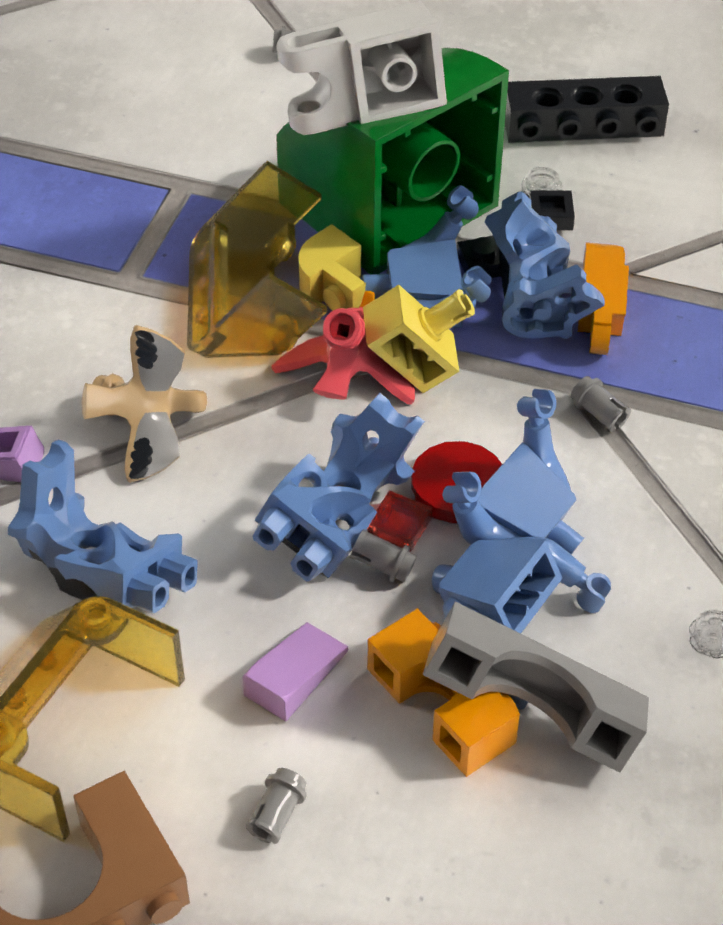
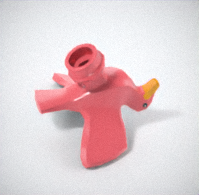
(346, 353)

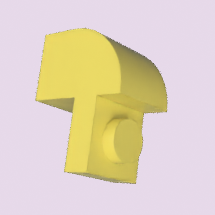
(332, 269)

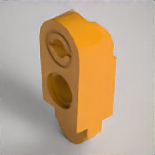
(609, 274)

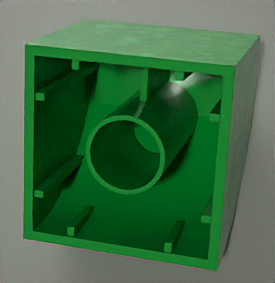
(394, 174)

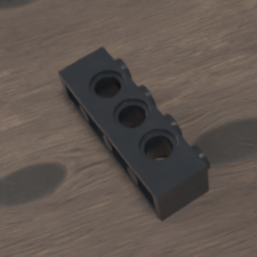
(586, 109)

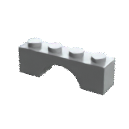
(590, 708)

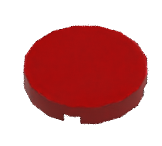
(435, 471)

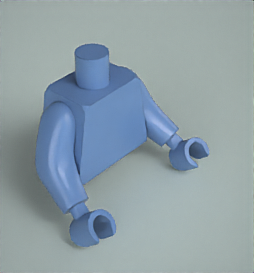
(431, 263)
(527, 491)
(514, 579)

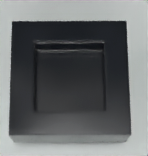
(555, 205)
(480, 252)

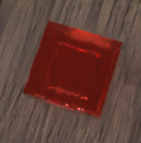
(400, 520)

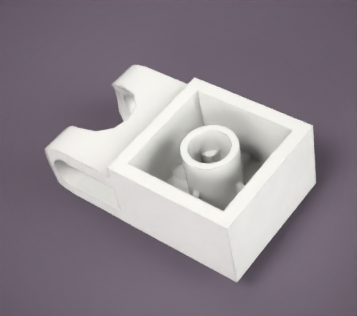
(366, 68)

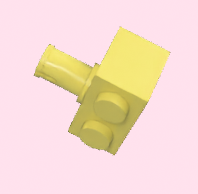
(414, 337)

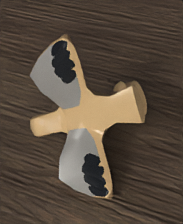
(145, 402)

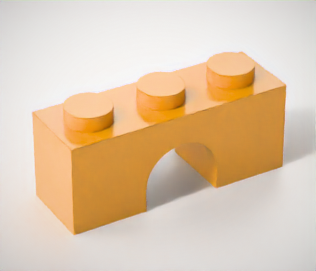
(463, 728)

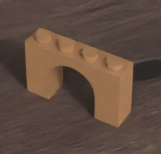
(139, 871)

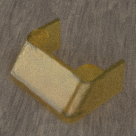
(232, 284)
(41, 669)

